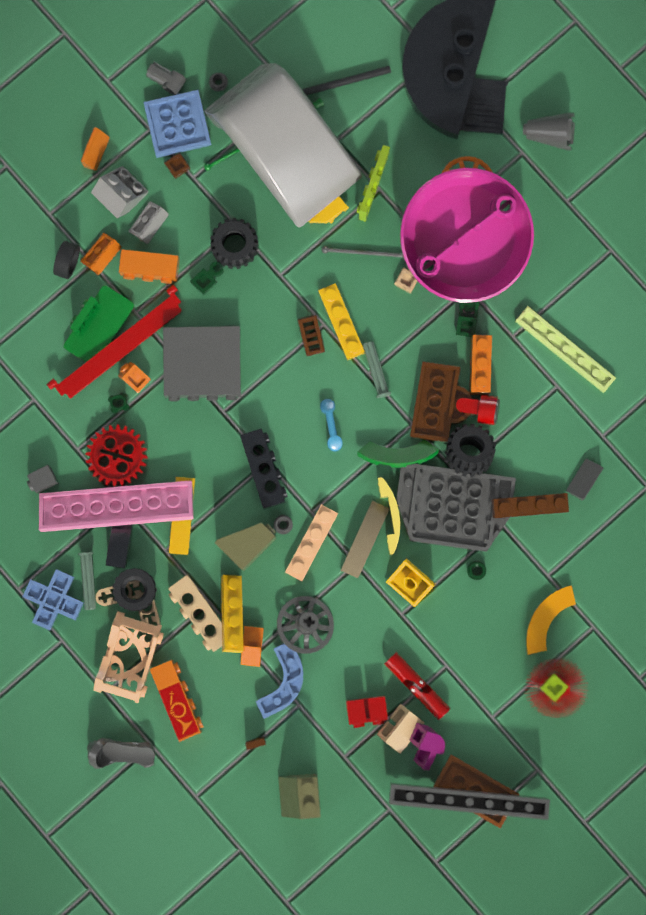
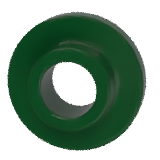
(481, 566)

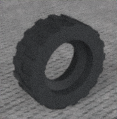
(134, 604)

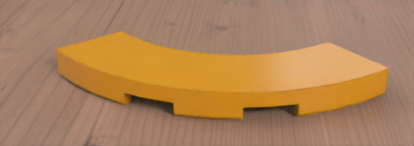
(543, 617)

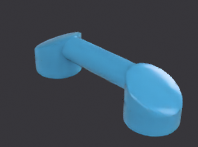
(334, 442)

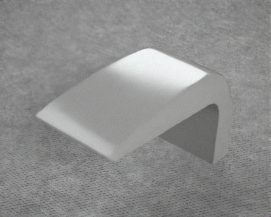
(285, 141)

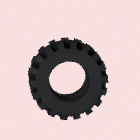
(230, 228)
(470, 436)

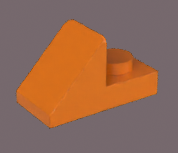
(252, 646)

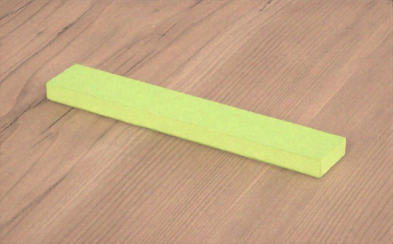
(565, 349)

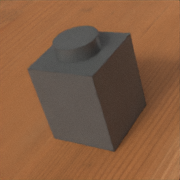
(42, 479)

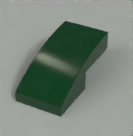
(467, 319)

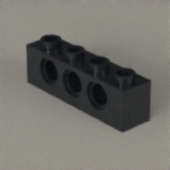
(250, 441)

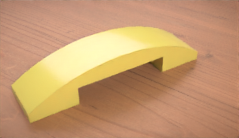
(385, 491)

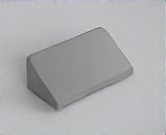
(148, 222)

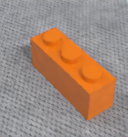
(149, 266)
(480, 365)

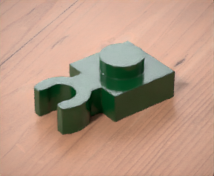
(205, 280)

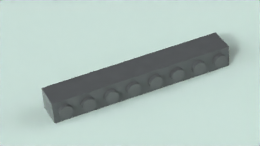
(469, 801)

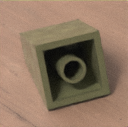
(247, 544)
(299, 796)

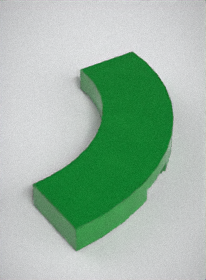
(398, 457)

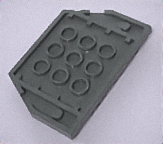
(451, 508)

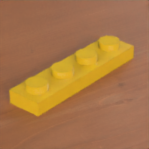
(341, 321)
(232, 613)

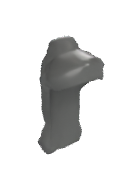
(108, 751)

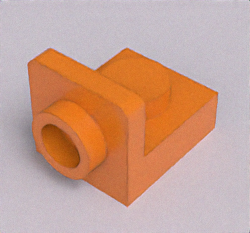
(133, 376)

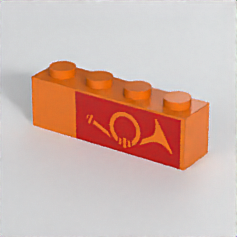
(175, 699)

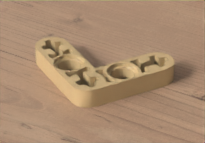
(110, 601)

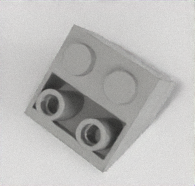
(119, 191)

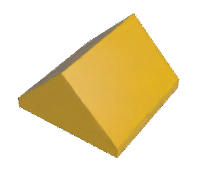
(410, 582)

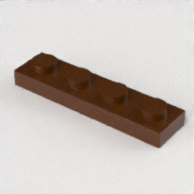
(530, 505)

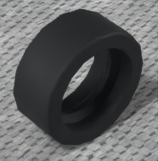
(66, 260)

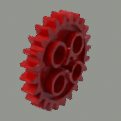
(122, 439)

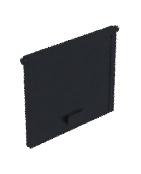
(485, 107)

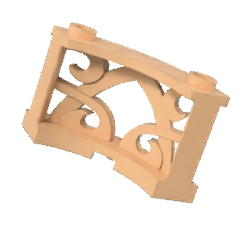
(107, 674)

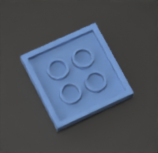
(177, 123)

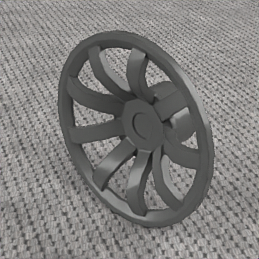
(306, 624)

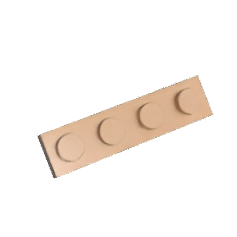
(311, 543)

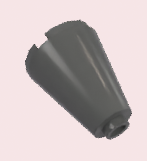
(552, 130)

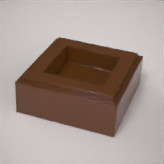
(177, 165)
(255, 743)

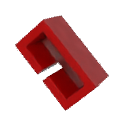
(367, 710)

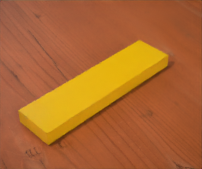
(181, 530)

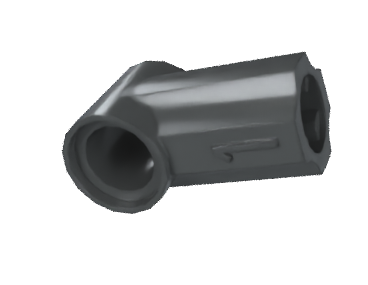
(169, 80)

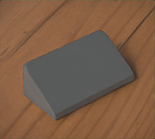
(584, 479)

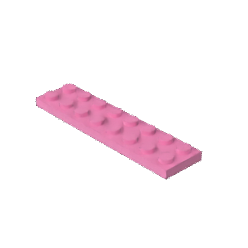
(116, 506)

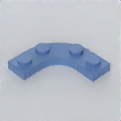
(290, 686)

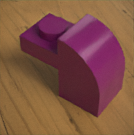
(428, 745)

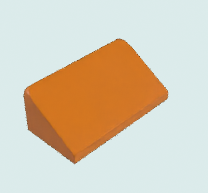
(95, 149)
(101, 253)

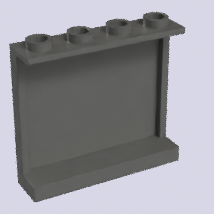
(202, 363)

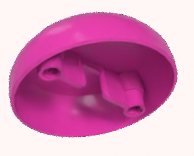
(466, 235)

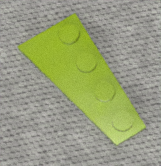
(375, 176)

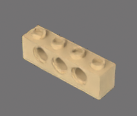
(177, 593)

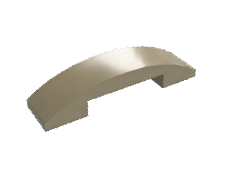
(365, 539)

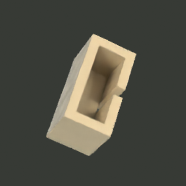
(399, 735)

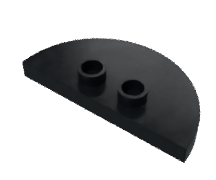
(444, 59)

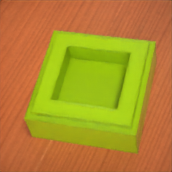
(554, 687)

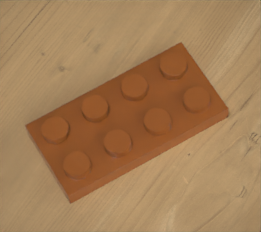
(462, 776)

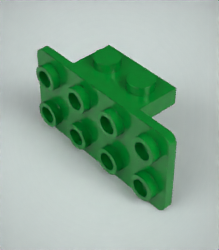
(97, 323)

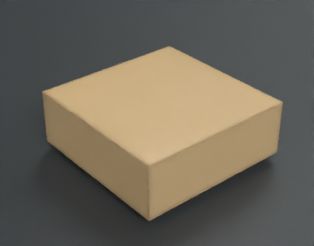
(406, 281)

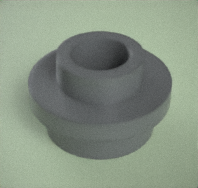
(218, 76)
(278, 520)

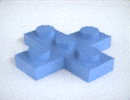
(53, 599)

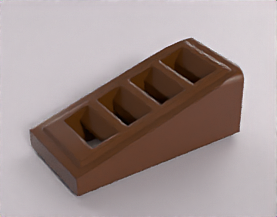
(320, 349)

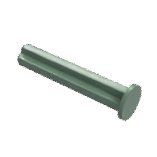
(376, 370)
(87, 580)

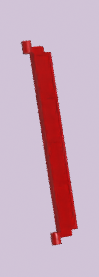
(119, 347)

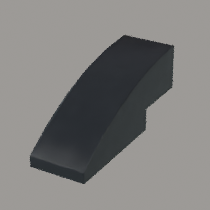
(119, 546)

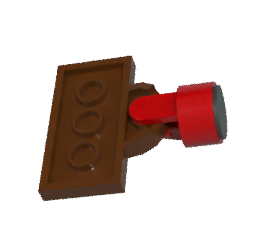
(445, 403)

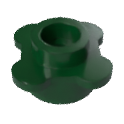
(123, 404)

